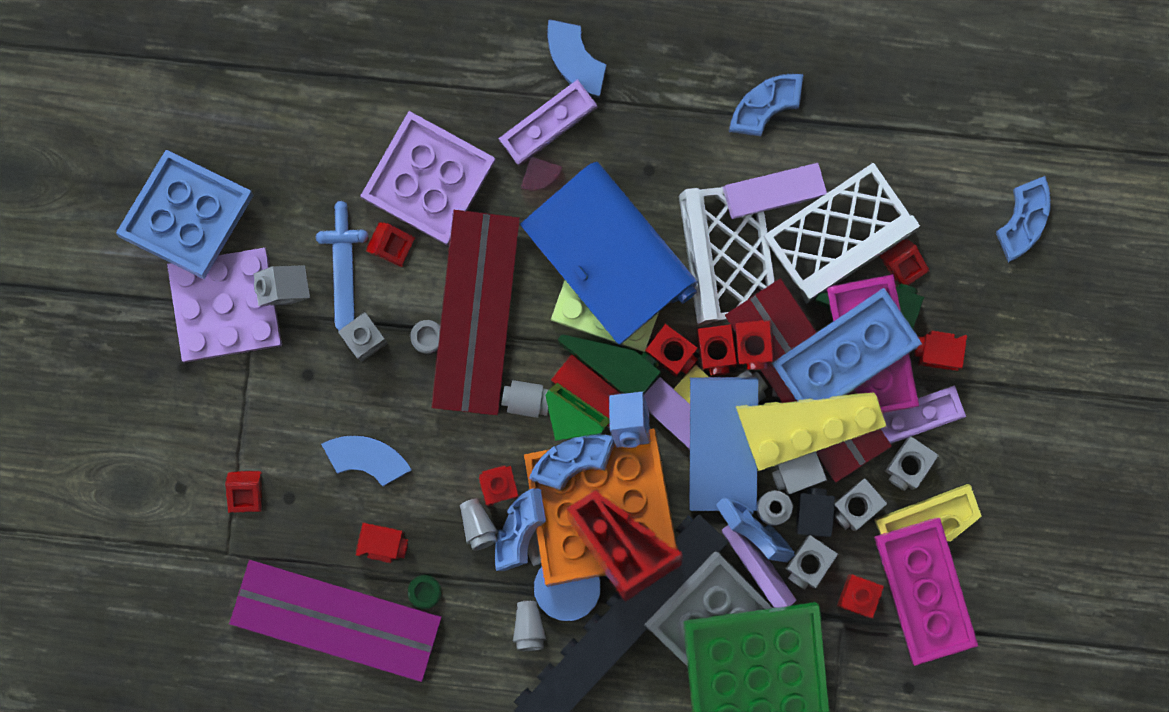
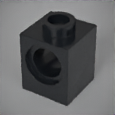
(815, 513)

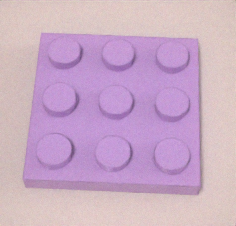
(427, 177)
(222, 311)

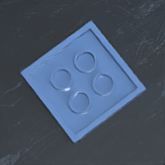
(185, 214)

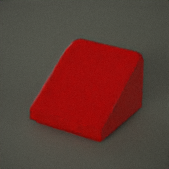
(390, 244)
(905, 262)
(244, 491)

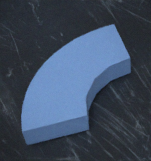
(573, 59)
(765, 101)
(1028, 218)
(366, 455)
(572, 457)
(523, 519)
(765, 538)

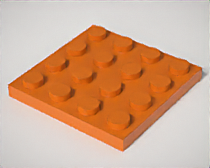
(630, 481)

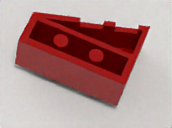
(621, 546)

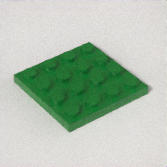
(758, 661)

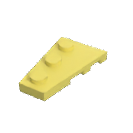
(954, 508)

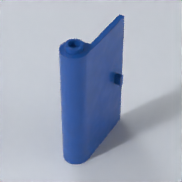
(624, 257)

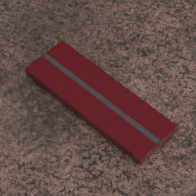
(475, 312)
(789, 330)

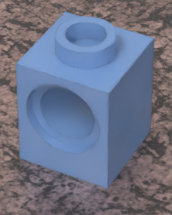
(629, 419)

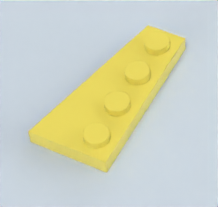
(794, 429)

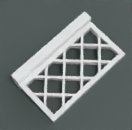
(700, 253)
(856, 257)

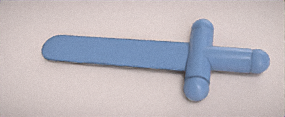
(342, 263)

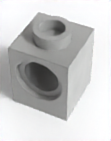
(281, 285)
(362, 337)
(924, 457)
(798, 473)
(871, 499)
(822, 553)

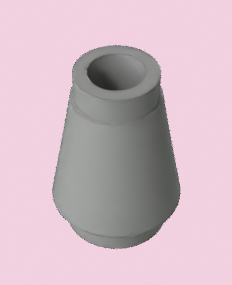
(477, 525)
(528, 627)

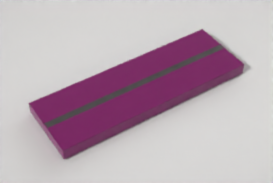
(335, 620)

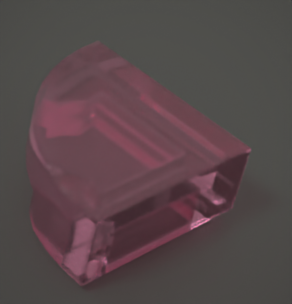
(540, 174)

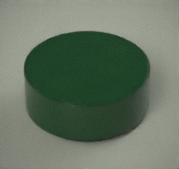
(424, 591)

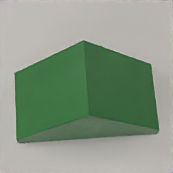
(573, 416)

